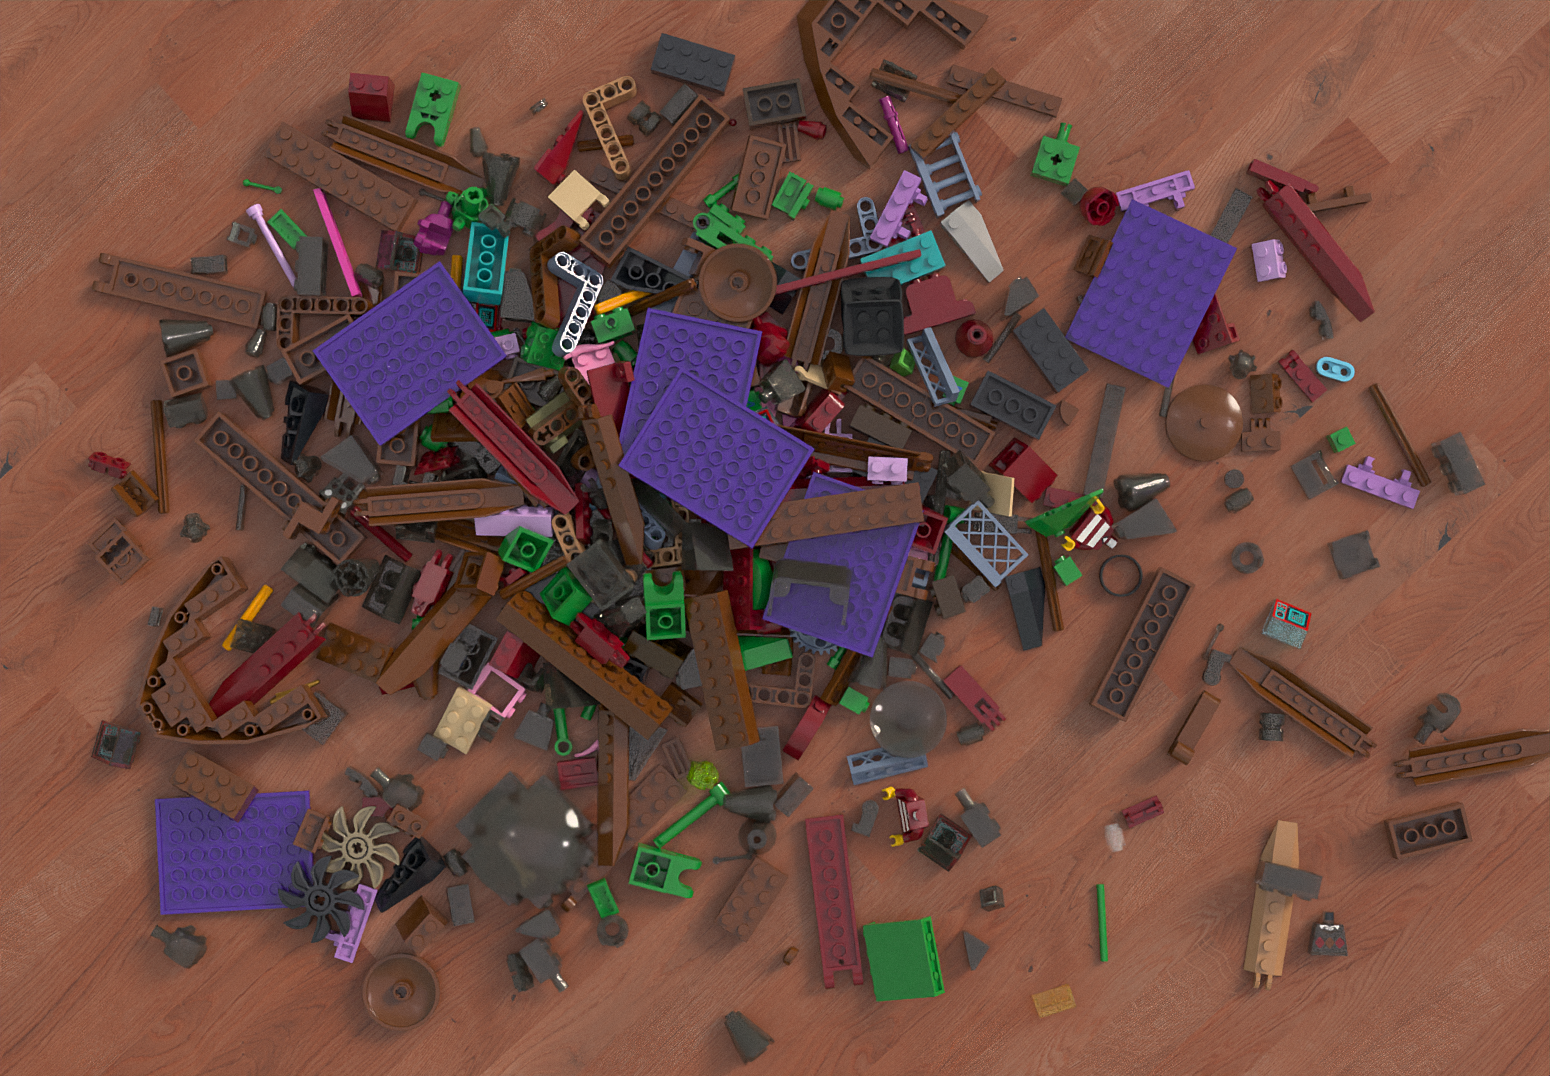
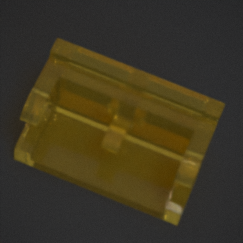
(1053, 1000)

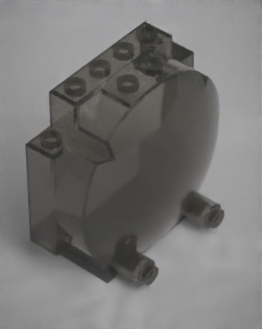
(527, 840)

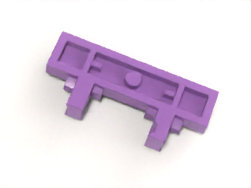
(1169, 187)
(890, 221)
(1396, 491)
(348, 945)

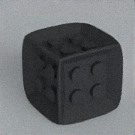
(872, 316)

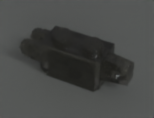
(1008, 522)

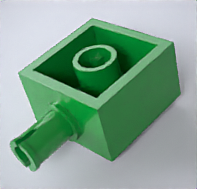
(1060, 149)
(613, 326)

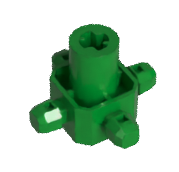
(467, 206)

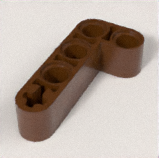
(561, 419)
(1195, 724)

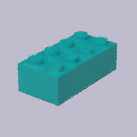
(928, 263)
(485, 265)

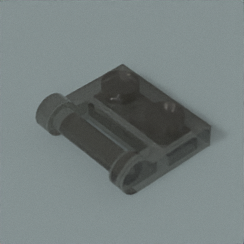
(1309, 478)

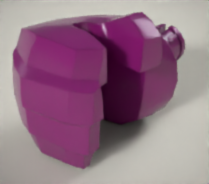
(435, 231)

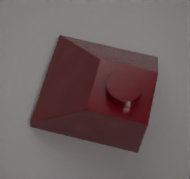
(929, 531)

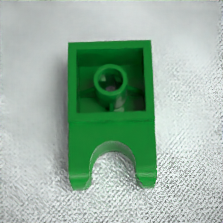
(430, 112)
(664, 608)
(666, 876)

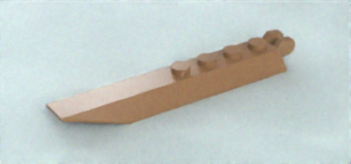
(1272, 910)

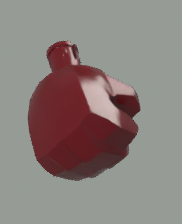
(773, 341)

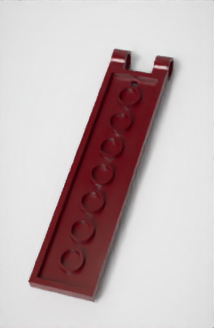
(833, 897)

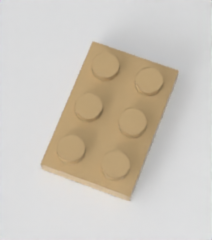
(462, 720)

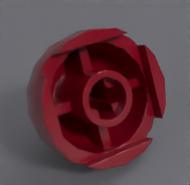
(1098, 205)

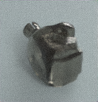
(1436, 720)
(398, 789)
(182, 945)

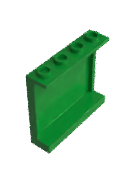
(903, 959)

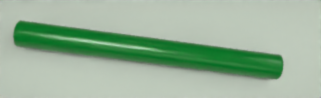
(1102, 922)

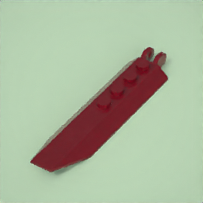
(1318, 248)
(512, 447)
(268, 664)

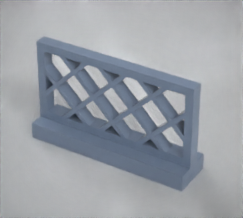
(970, 550)

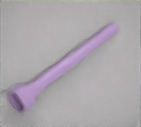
(256, 213)

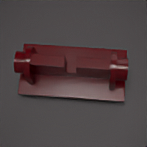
(100, 462)
(1143, 811)

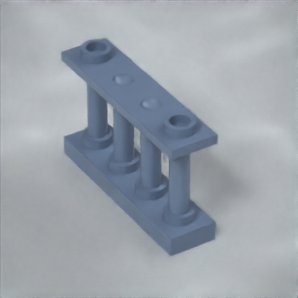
(933, 188)

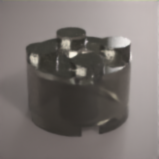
(524, 217)

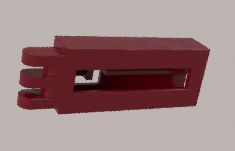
(1279, 177)
(970, 693)

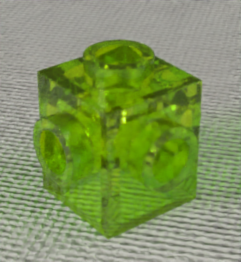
(702, 775)

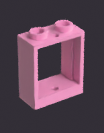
(519, 697)

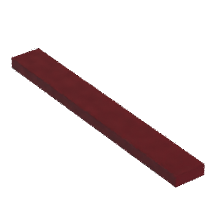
(849, 271)

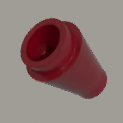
(813, 129)

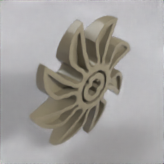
(367, 844)

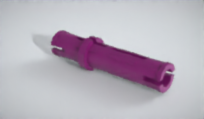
(890, 116)

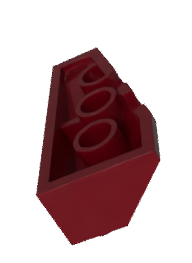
(555, 162)

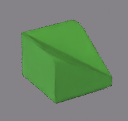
(903, 363)

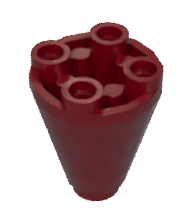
(968, 344)

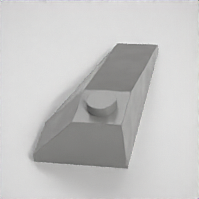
(970, 234)

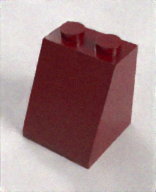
(371, 97)
(1027, 468)
(513, 655)

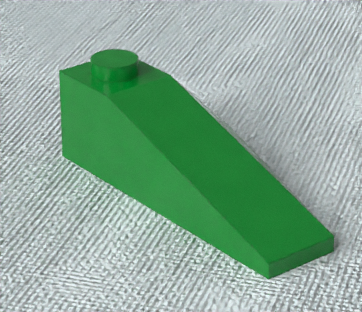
(1063, 516)
(763, 650)

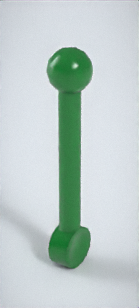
(278, 190)

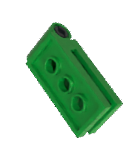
(714, 229)

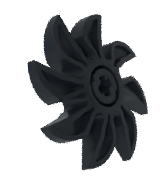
(323, 908)

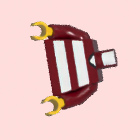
(1092, 530)
(911, 813)

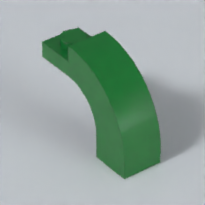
(761, 581)

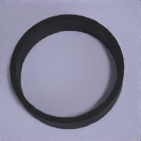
(1139, 581)

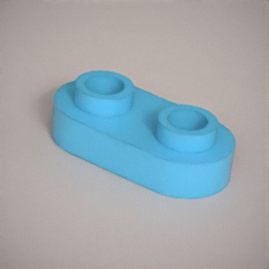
(1334, 369)

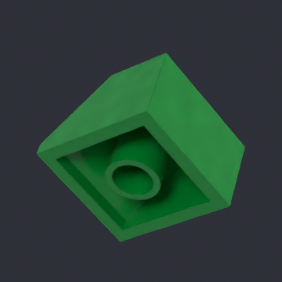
(525, 548)
(565, 597)

